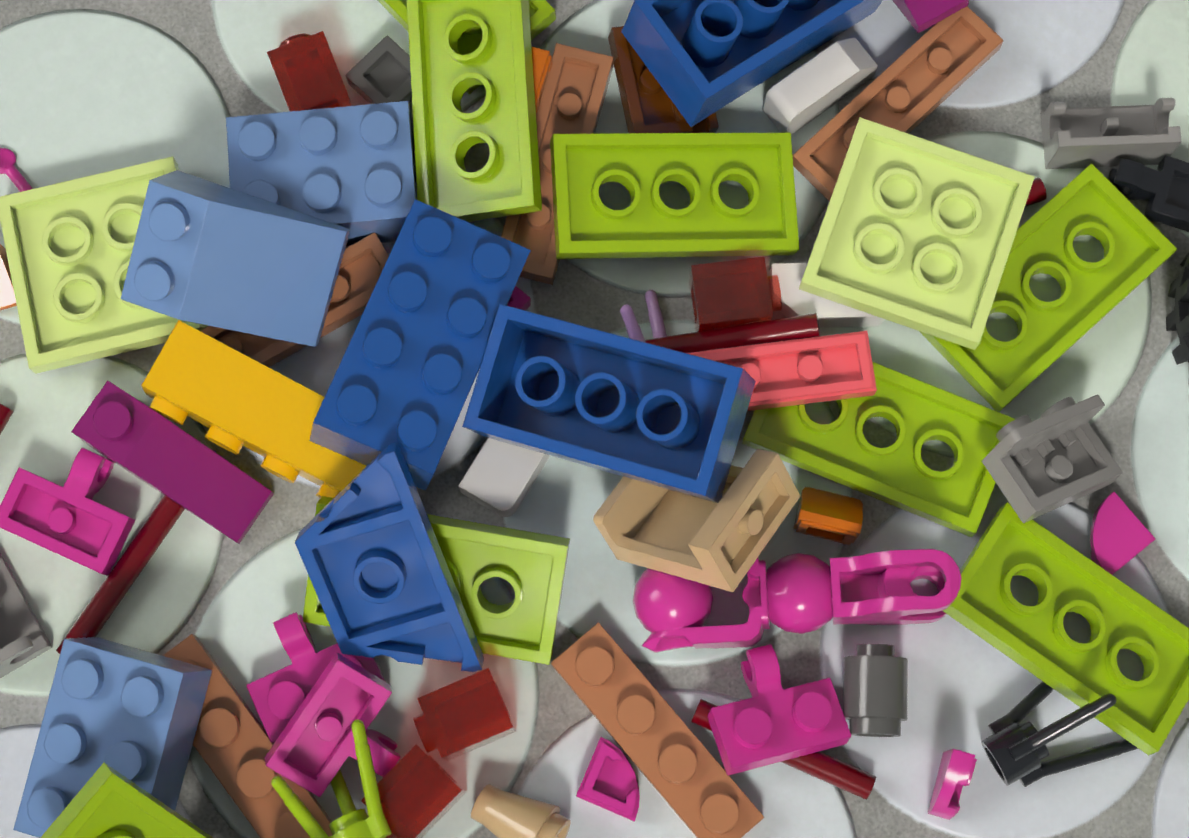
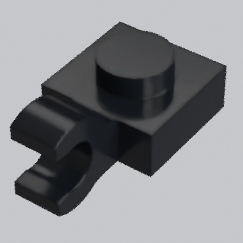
(1163, 189)

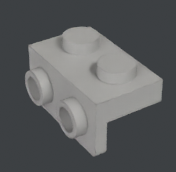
(1051, 458)

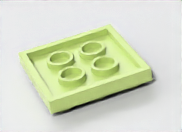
(917, 233)
(70, 264)

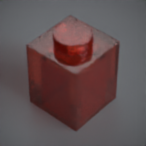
(308, 73)
(733, 293)
(463, 716)
(416, 794)

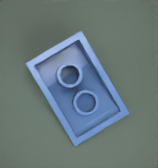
(233, 260)

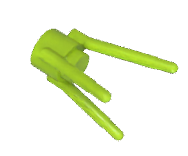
(353, 822)

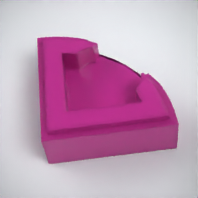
(1116, 534)
(953, 773)
(611, 781)

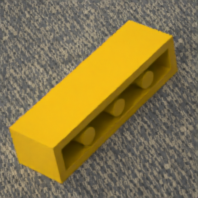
(245, 407)

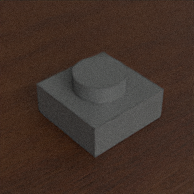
(383, 74)

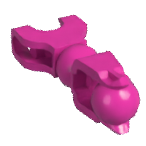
(799, 597)

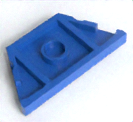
(385, 571)

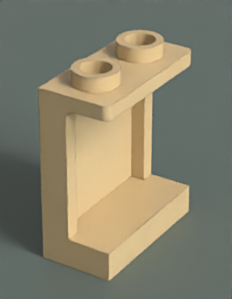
(697, 536)

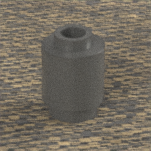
(875, 691)

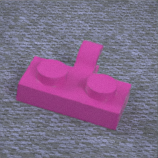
(66, 516)
(283, 691)
(776, 721)
(321, 731)

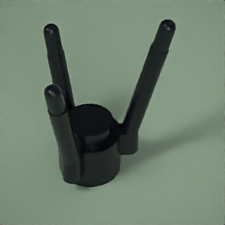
(1018, 750)

